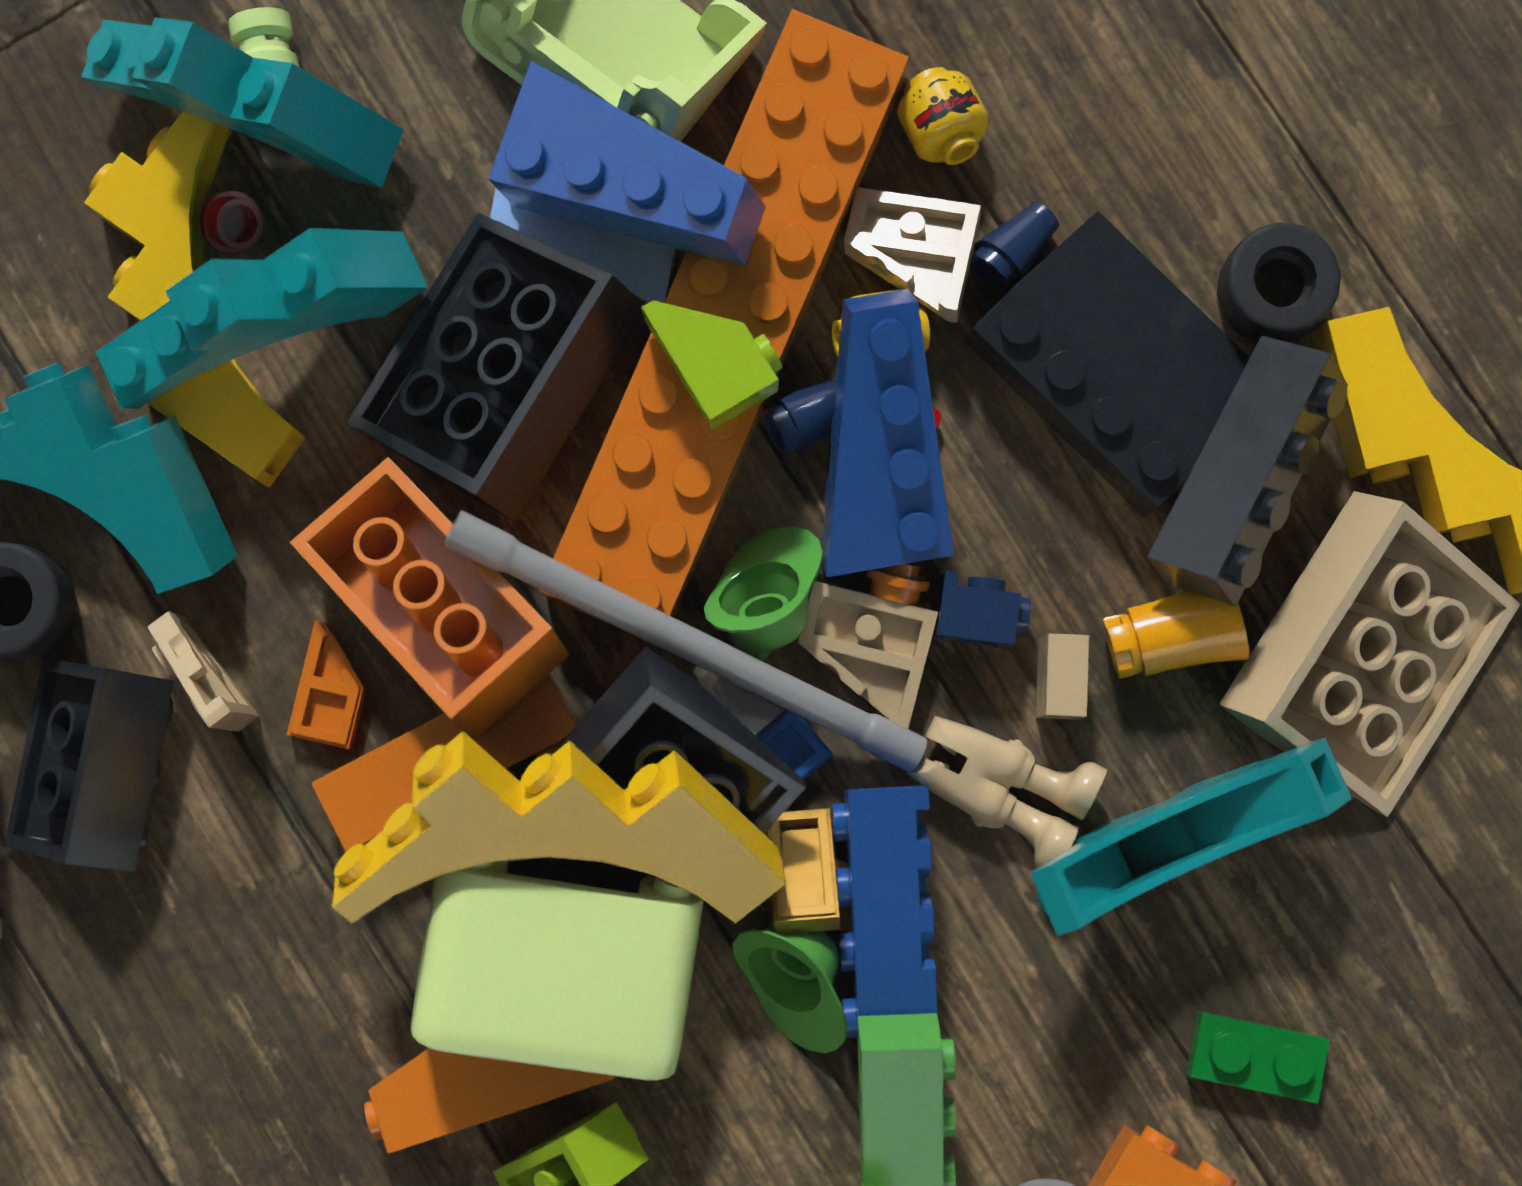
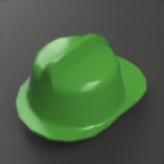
(766, 590)
(796, 984)

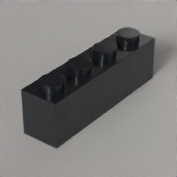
(1249, 470)

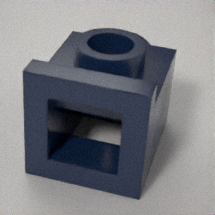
(980, 612)

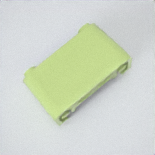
(635, 54)
(557, 972)

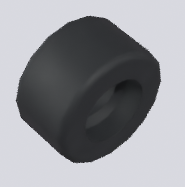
(1310, 261)
(51, 603)

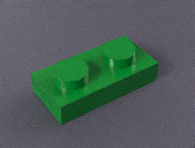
(1257, 1057)

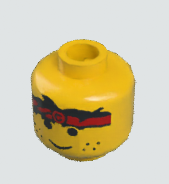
(943, 116)

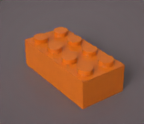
(433, 609)

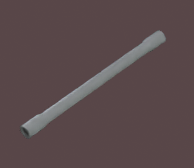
(506, 554)

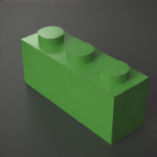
(903, 1101)

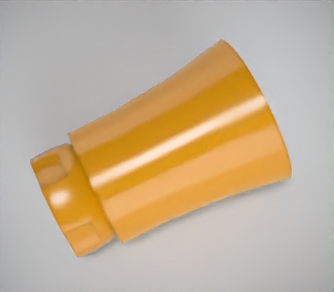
(1175, 635)

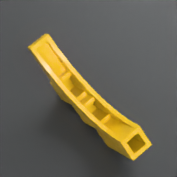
(161, 212)
(1398, 422)
(564, 807)

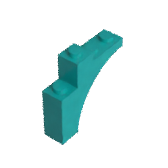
(255, 96)
(249, 304)
(125, 476)
(1187, 832)

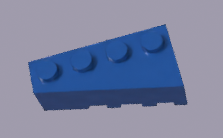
(615, 173)
(885, 461)
(887, 902)

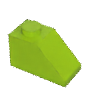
(715, 360)
(586, 1153)

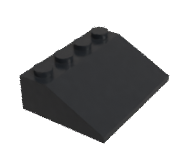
(1113, 361)
(498, 364)
(644, 720)

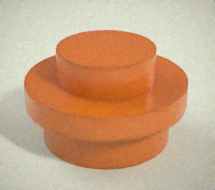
(898, 583)

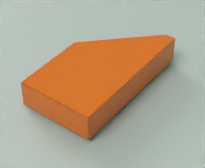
(328, 693)

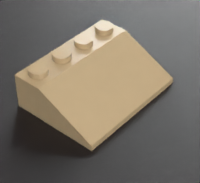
(1372, 648)

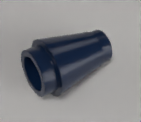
(1013, 247)
(800, 417)

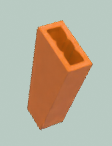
(456, 1091)

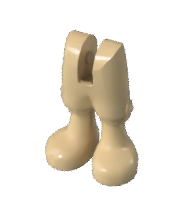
(986, 781)

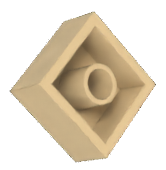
(1062, 676)

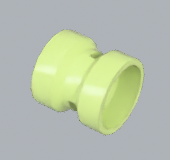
(263, 33)

